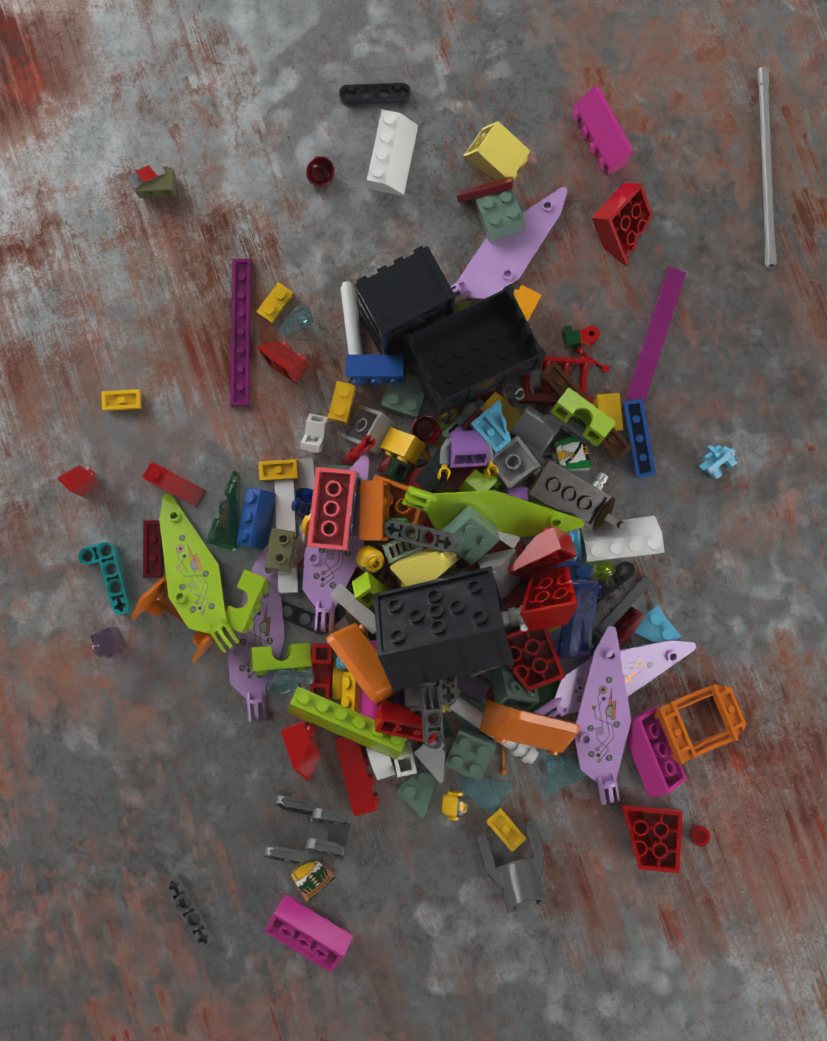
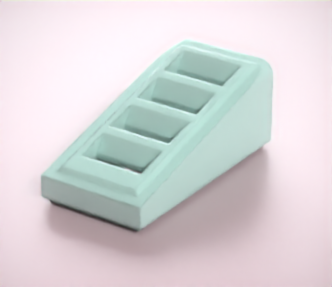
(415, 548)

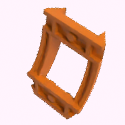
(677, 734)

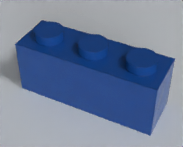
(375, 369)
(256, 518)

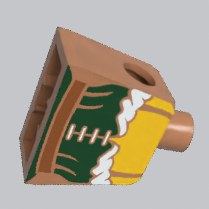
(313, 877)

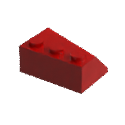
(622, 220)
(549, 599)
(534, 658)
(302, 747)
(655, 836)

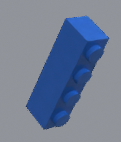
(639, 438)

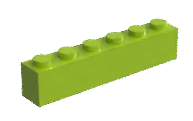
(344, 722)

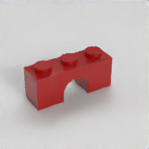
(322, 669)

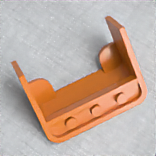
(157, 602)
(362, 662)
(527, 728)

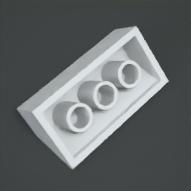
(392, 153)
(609, 542)

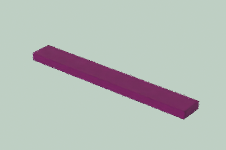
(241, 333)
(655, 334)

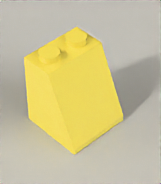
(497, 152)
(424, 566)

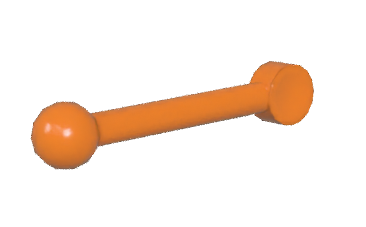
(502, 770)

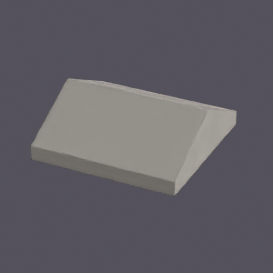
(515, 463)

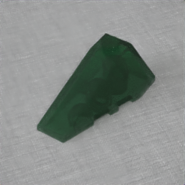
(226, 527)

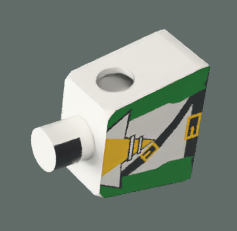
(570, 455)

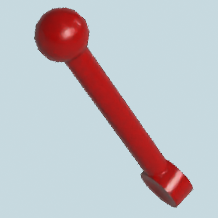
(605, 368)

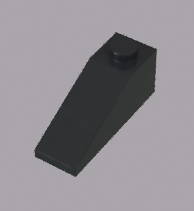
(428, 476)

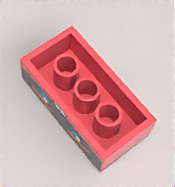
(333, 509)

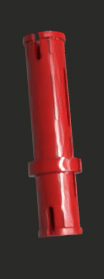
(356, 452)

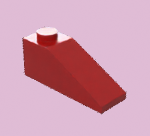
(173, 484)
(399, 722)

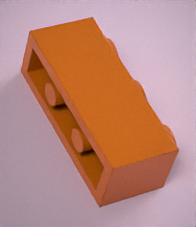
(373, 510)

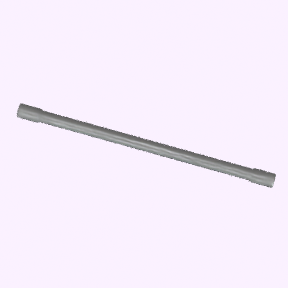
(770, 250)

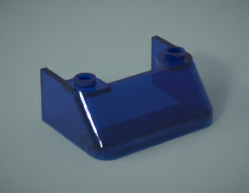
(577, 634)

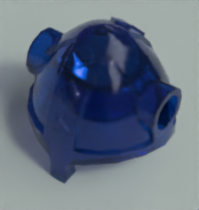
(302, 502)

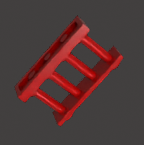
(545, 397)

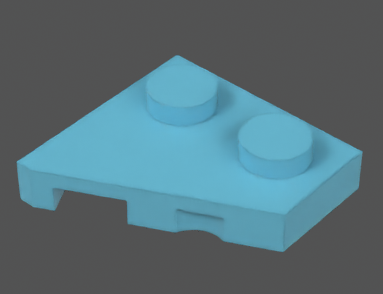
(492, 427)
(656, 627)

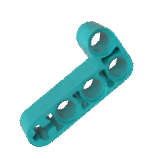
(110, 580)

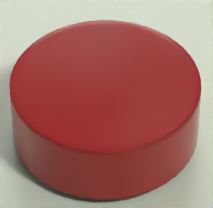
(699, 835)

